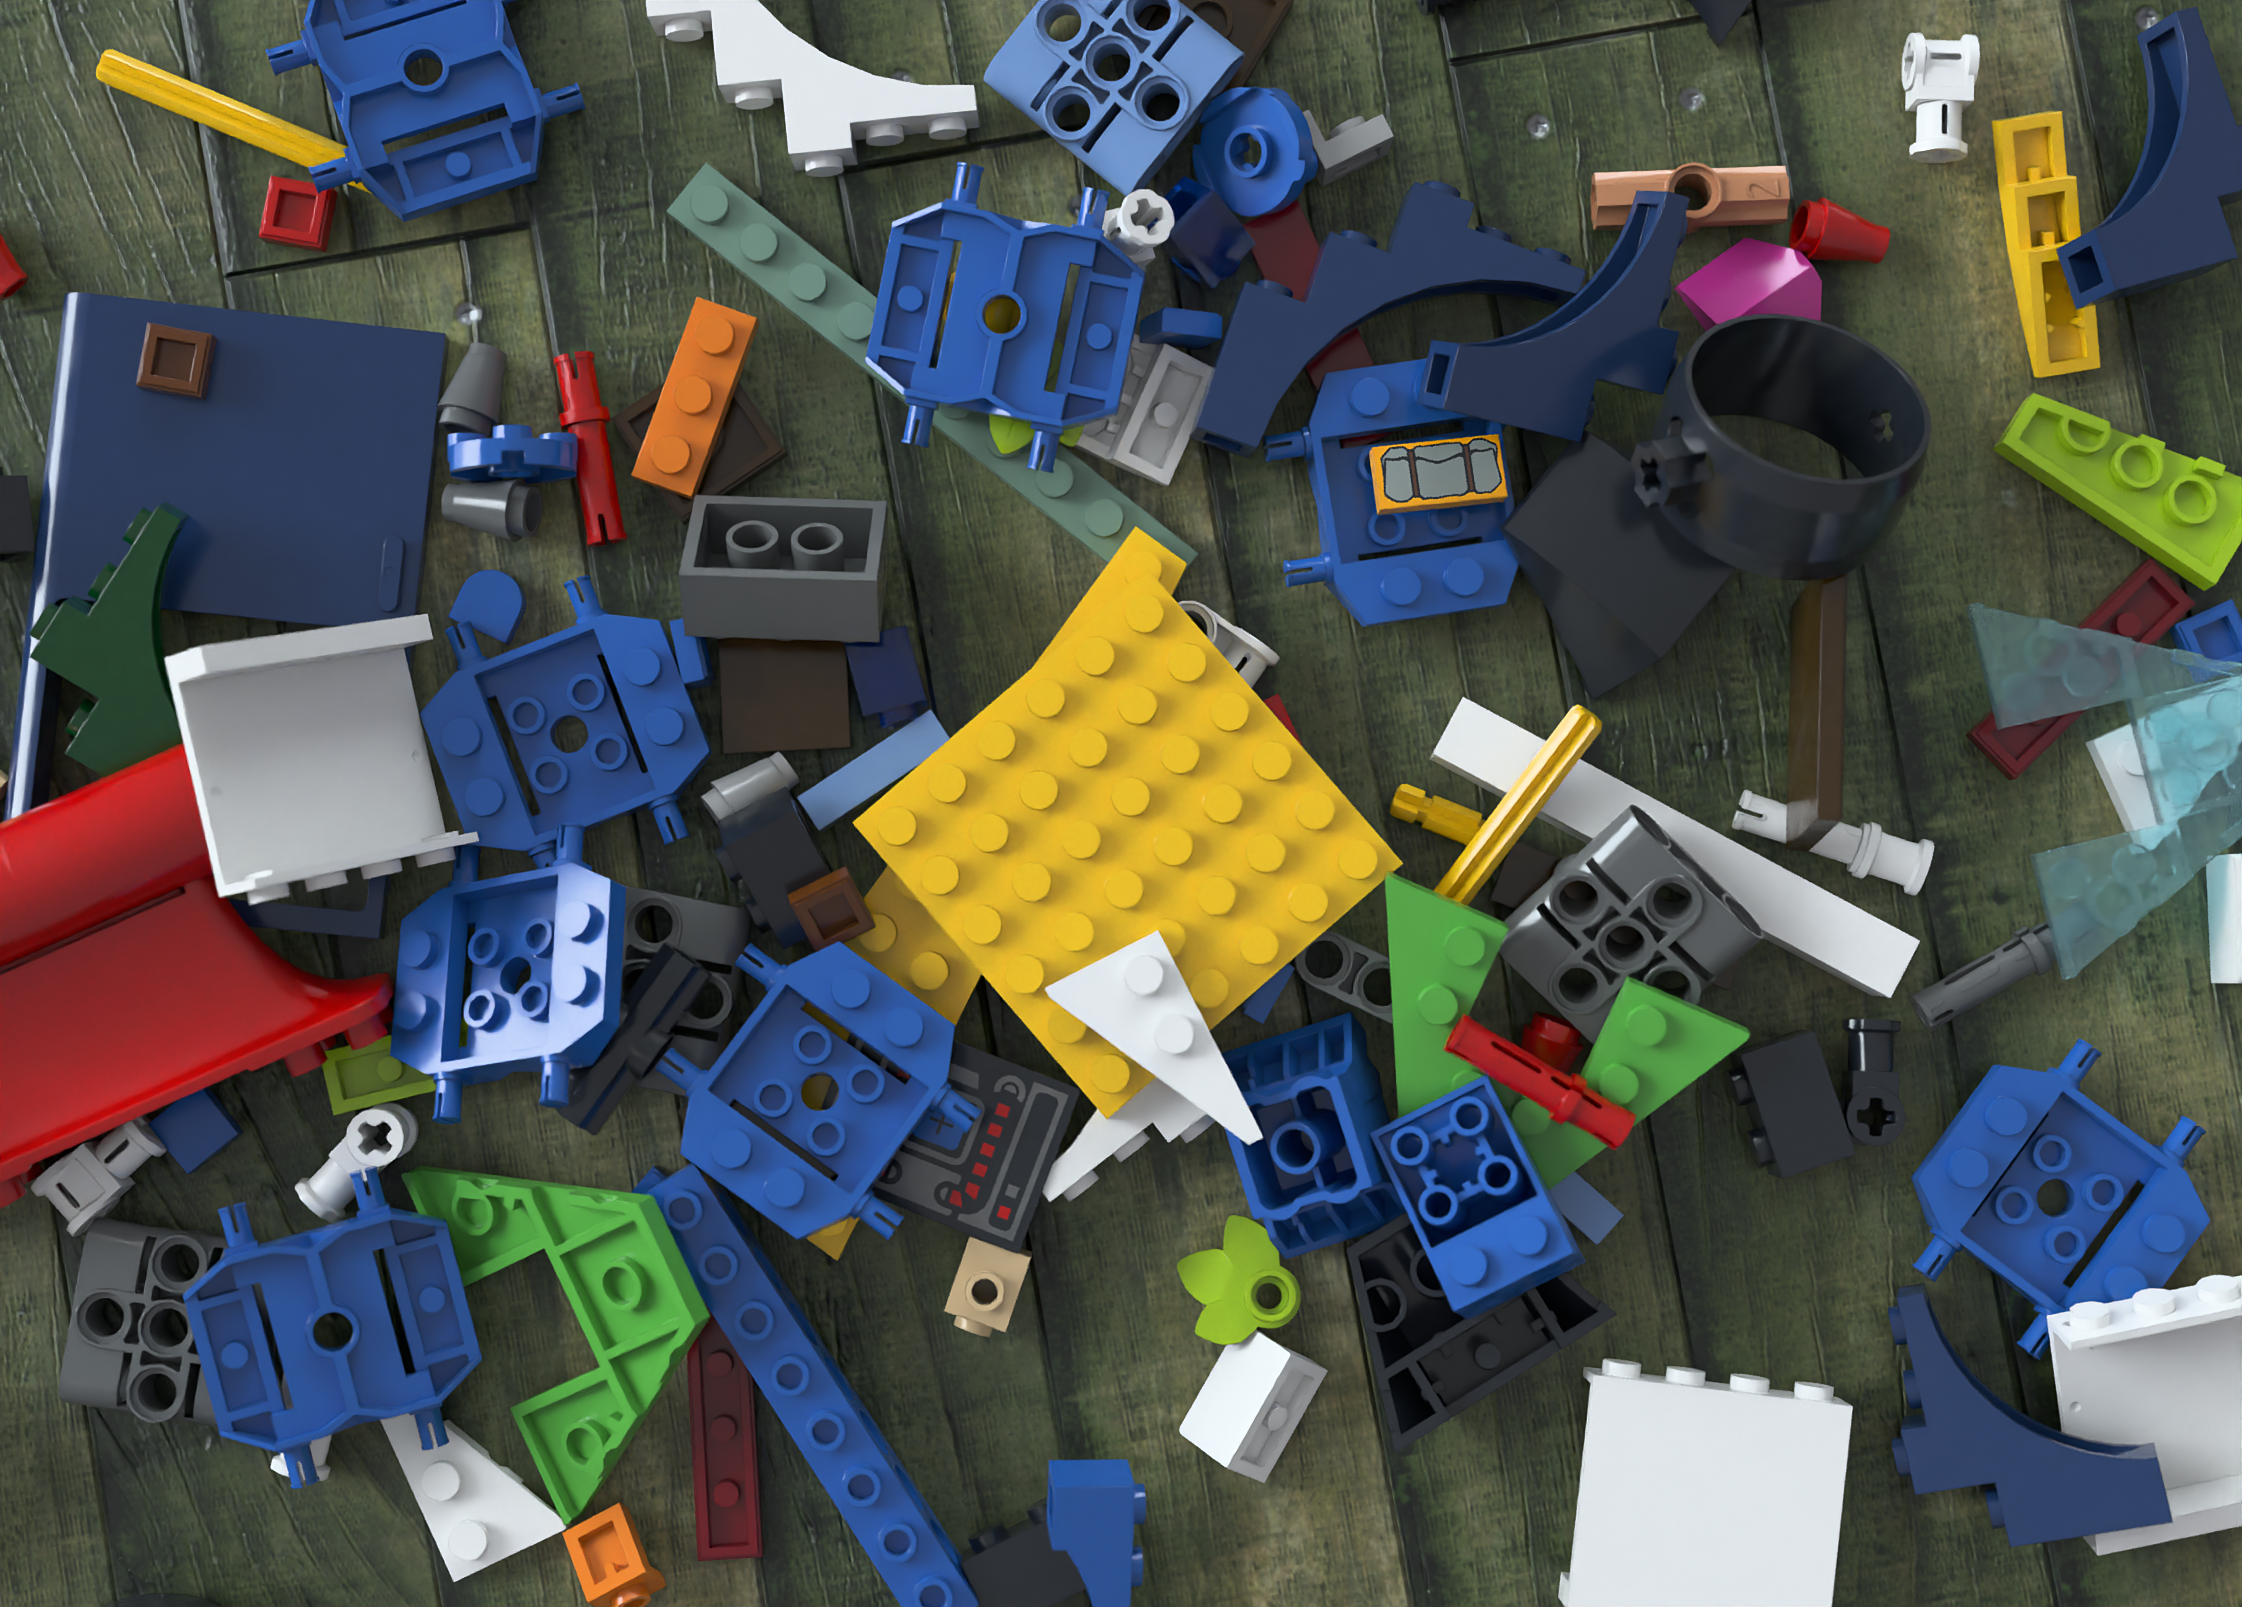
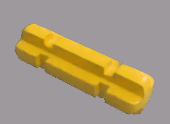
(1436, 814)

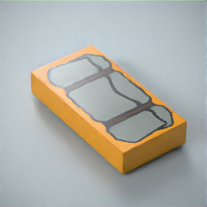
(1438, 474)

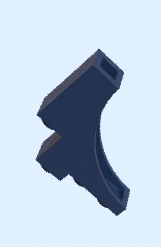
(2189, 167)
(1604, 334)
(2044, 1478)

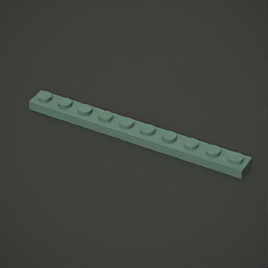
(844, 315)

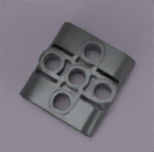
(1626, 868)
(704, 933)
(120, 1367)

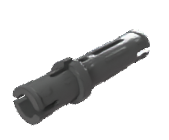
(1988, 975)

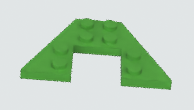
(1437, 967)
(622, 1285)

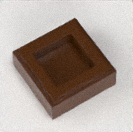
(176, 361)
(831, 909)

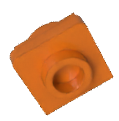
(612, 1560)

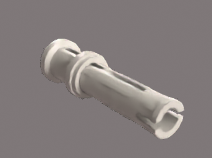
(1862, 849)

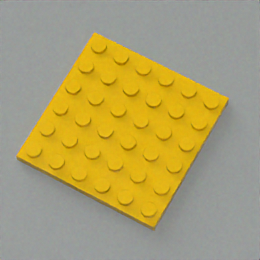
(1121, 801)

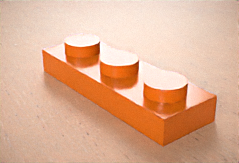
(695, 398)

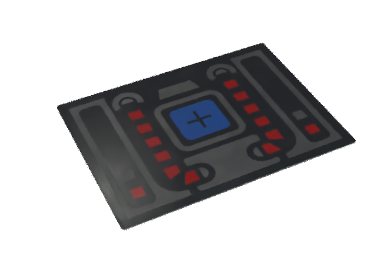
(994, 1172)

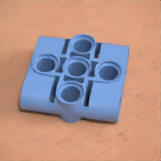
(1123, 141)

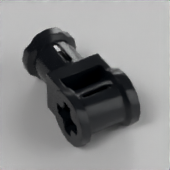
(1871, 1081)

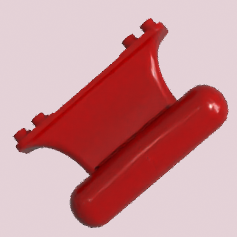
(131, 984)

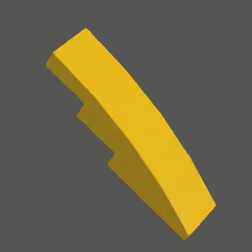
(2038, 218)

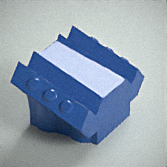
(1317, 1164)

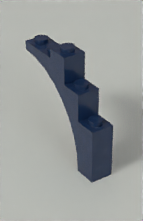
(1353, 281)

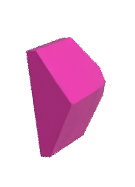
(1751, 281)

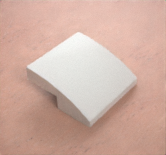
(1153, 415)

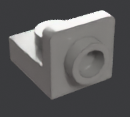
(1350, 146)

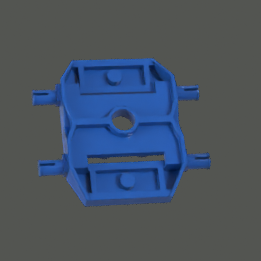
(365, 63)
(1009, 370)
(1341, 479)
(538, 691)
(560, 1020)
(780, 1053)
(2036, 1128)
(323, 1274)

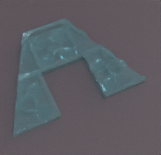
(2189, 749)

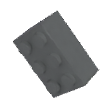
(785, 568)

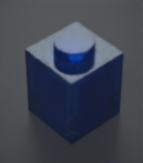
(1205, 236)
(888, 677)

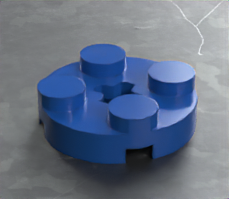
(1285, 146)
(513, 455)

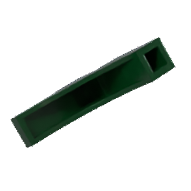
(118, 651)

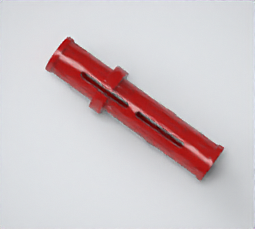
(595, 471)
(1553, 1090)

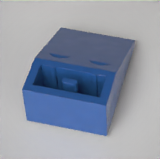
(1476, 1199)

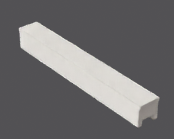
(1782, 903)

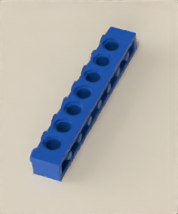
(811, 1394)

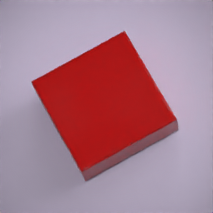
(297, 214)

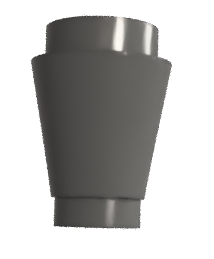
(475, 392)
(495, 507)

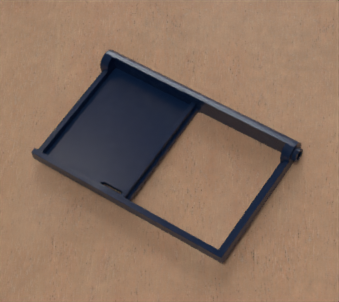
(297, 484)

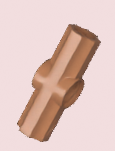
(1729, 195)

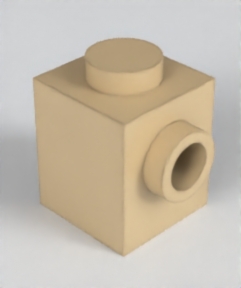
(986, 1287)

